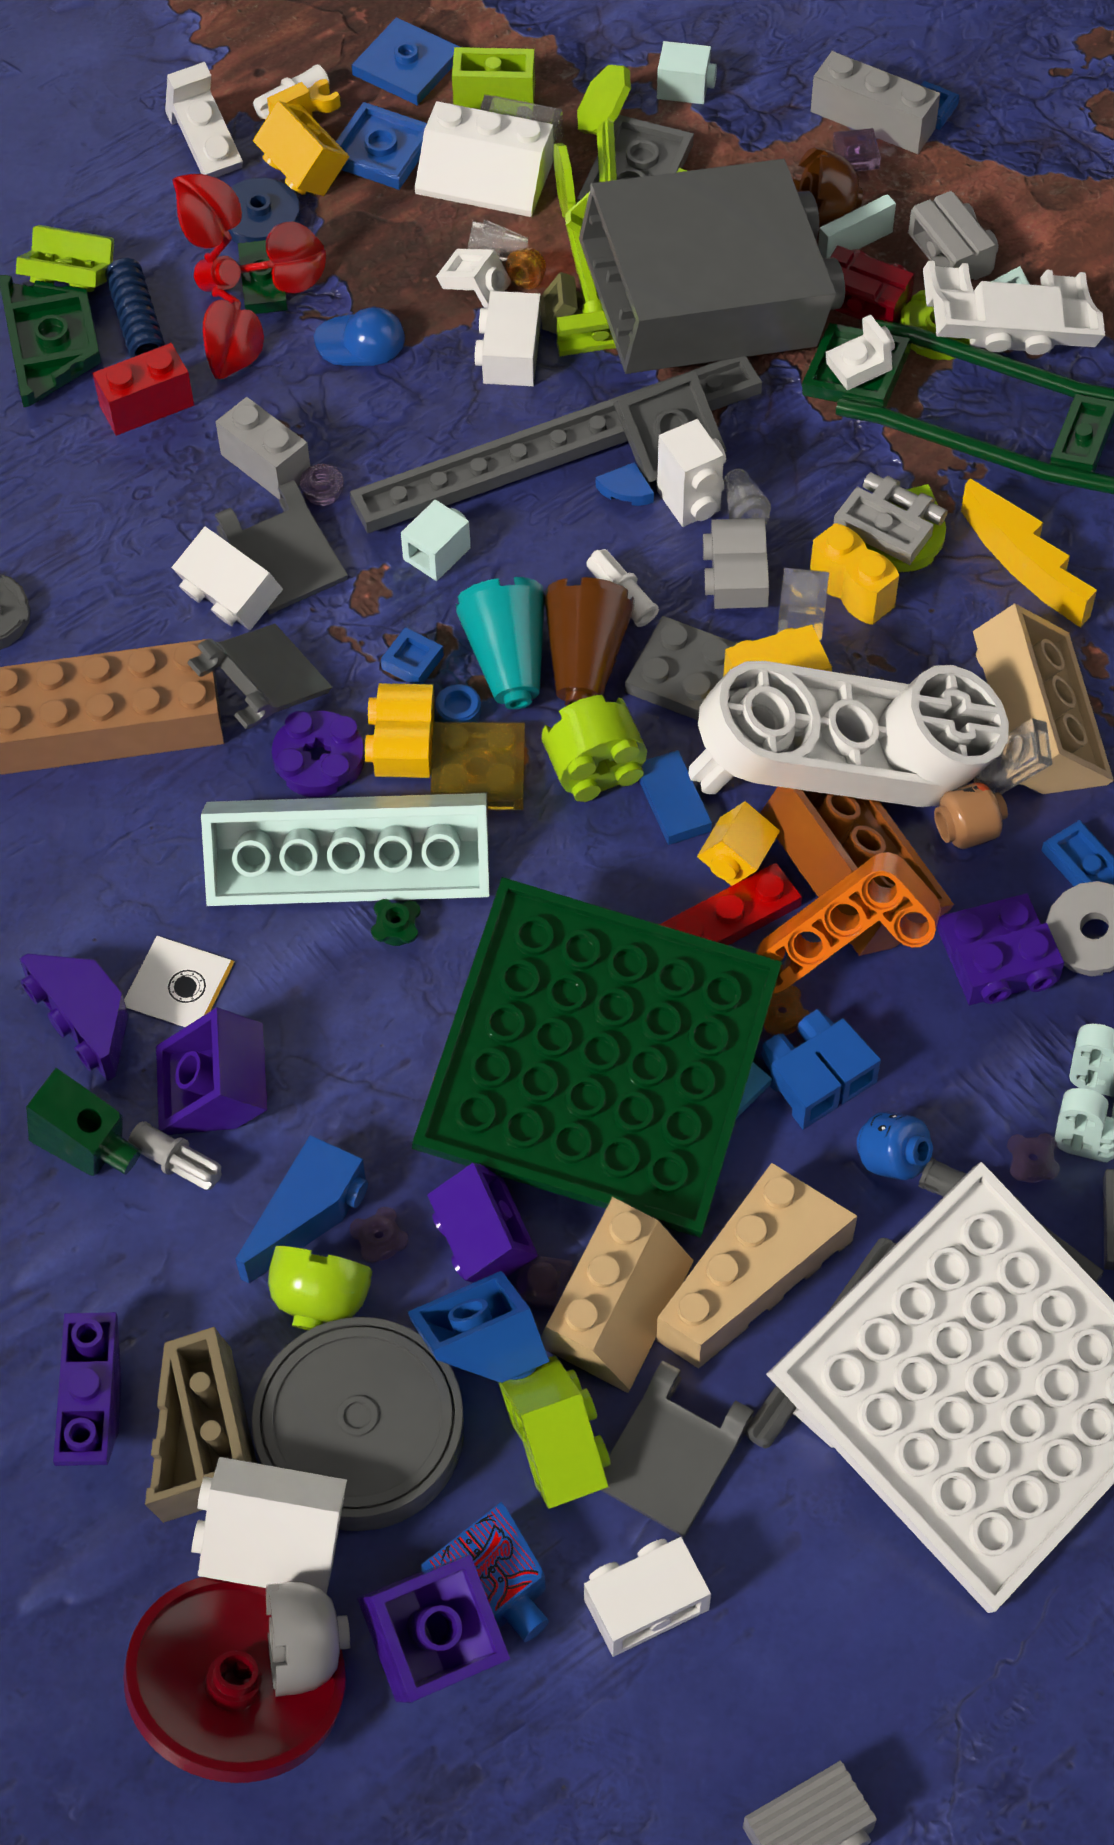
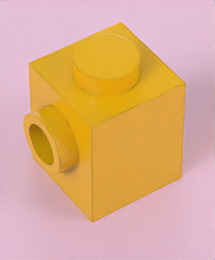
(738, 843)

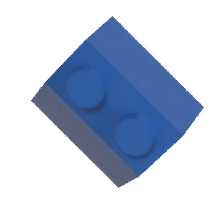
(483, 1330)

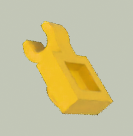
(311, 99)

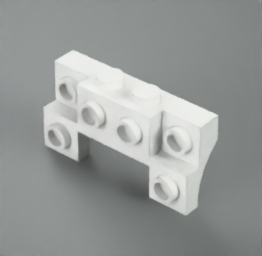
(1013, 314)

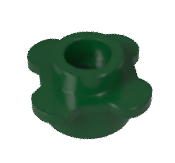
(395, 933)

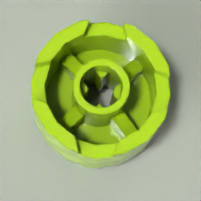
(595, 747)

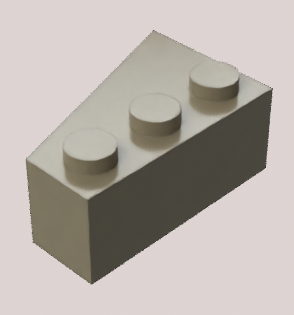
(197, 1422)

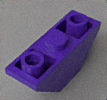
(80, 1004)
(88, 1390)

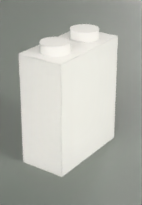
(268, 1524)

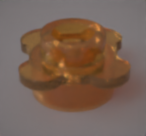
(787, 1022)

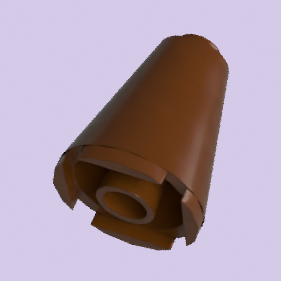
(585, 634)

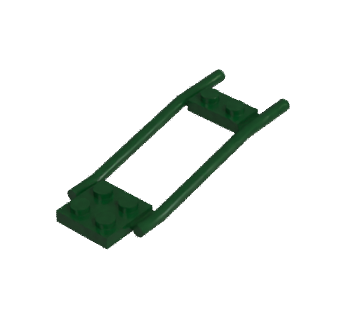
(1076, 448)

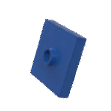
(405, 61)
(382, 145)

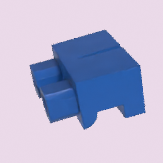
(823, 1070)

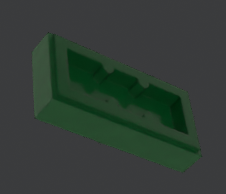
(258, 287)

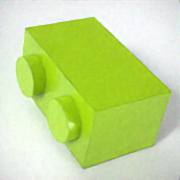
(492, 72)

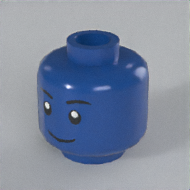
(894, 1145)

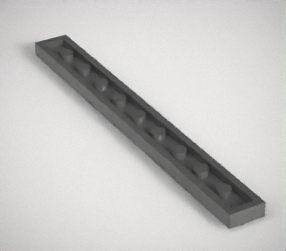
(528, 451)

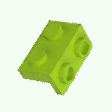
(67, 257)

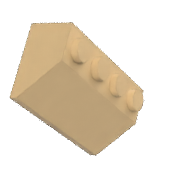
(1039, 678)

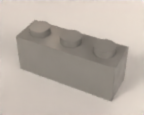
(875, 99)

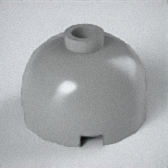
(303, 1637)

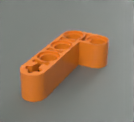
(838, 929)

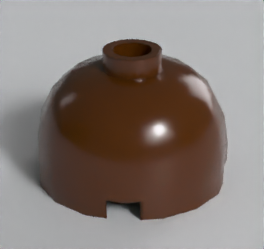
(831, 182)

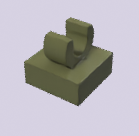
(560, 300)

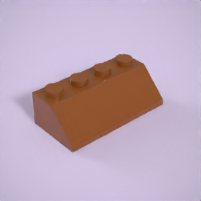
(835, 836)

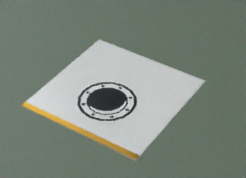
(177, 982)

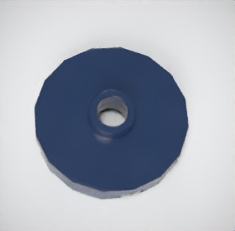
(263, 206)

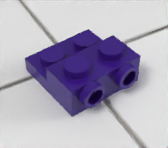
(1000, 949)

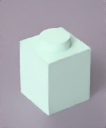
(685, 72)
(436, 539)

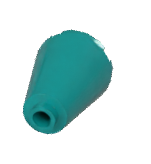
(506, 636)

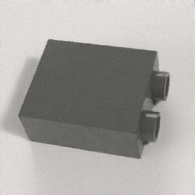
(708, 265)

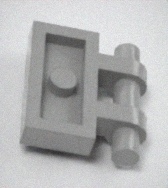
(887, 525)

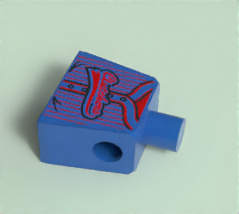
(505, 1568)

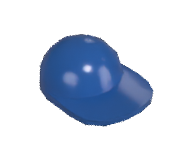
(360, 339)

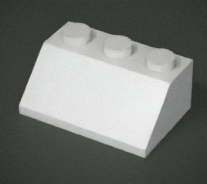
(484, 159)

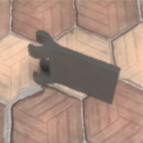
(287, 547)
(265, 669)
(670, 1455)

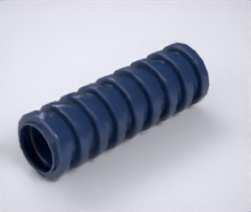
(133, 306)

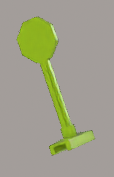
(597, 116)
(588, 330)

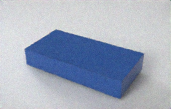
(674, 798)

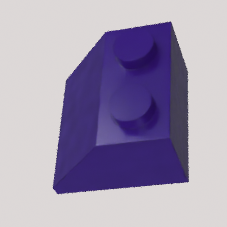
(211, 1074)
(433, 1629)

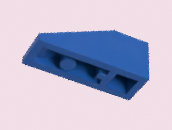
(305, 1205)

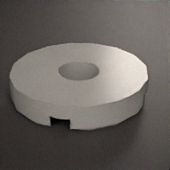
(1068, 917)

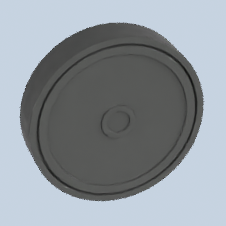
(364, 1408)

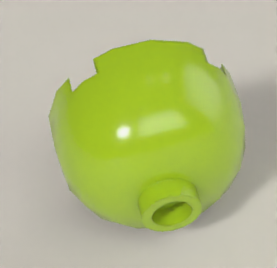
(316, 1286)

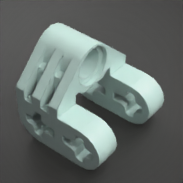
(1082, 1118)

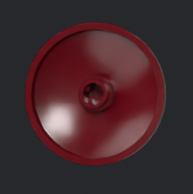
(206, 1688)

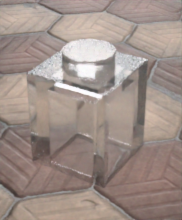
(803, 599)

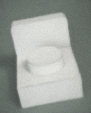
(475, 271)
(863, 356)

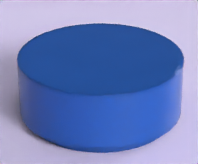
(458, 704)

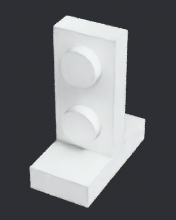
(196, 112)

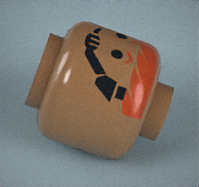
(970, 815)

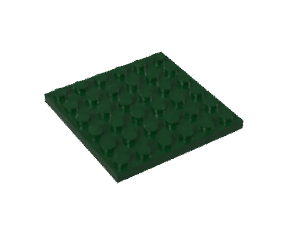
(598, 1056)

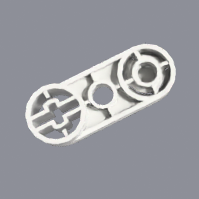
(849, 732)

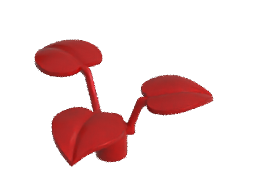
(296, 256)

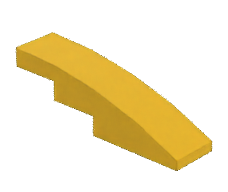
(1017, 544)

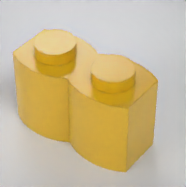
(856, 575)
(402, 730)

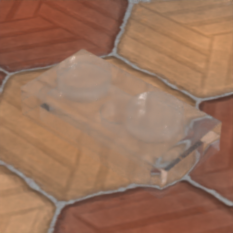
(1021, 758)

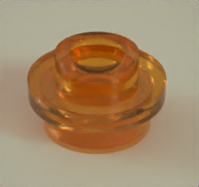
(526, 267)

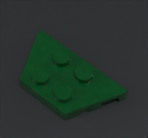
(48, 335)

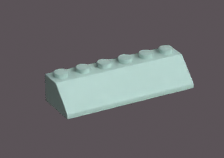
(345, 849)

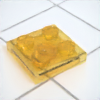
(480, 760)

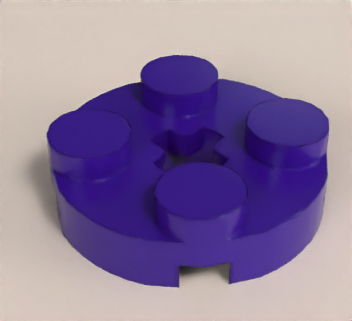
(312, 730)

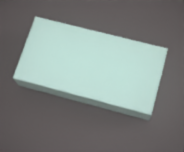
(858, 227)

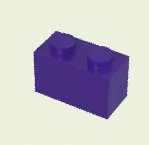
(481, 1224)

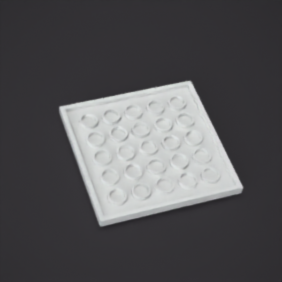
(970, 1386)

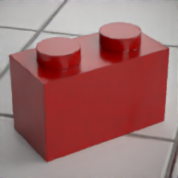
(143, 389)

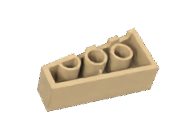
(759, 1255)

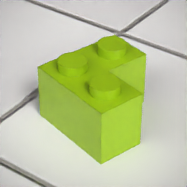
(556, 1432)

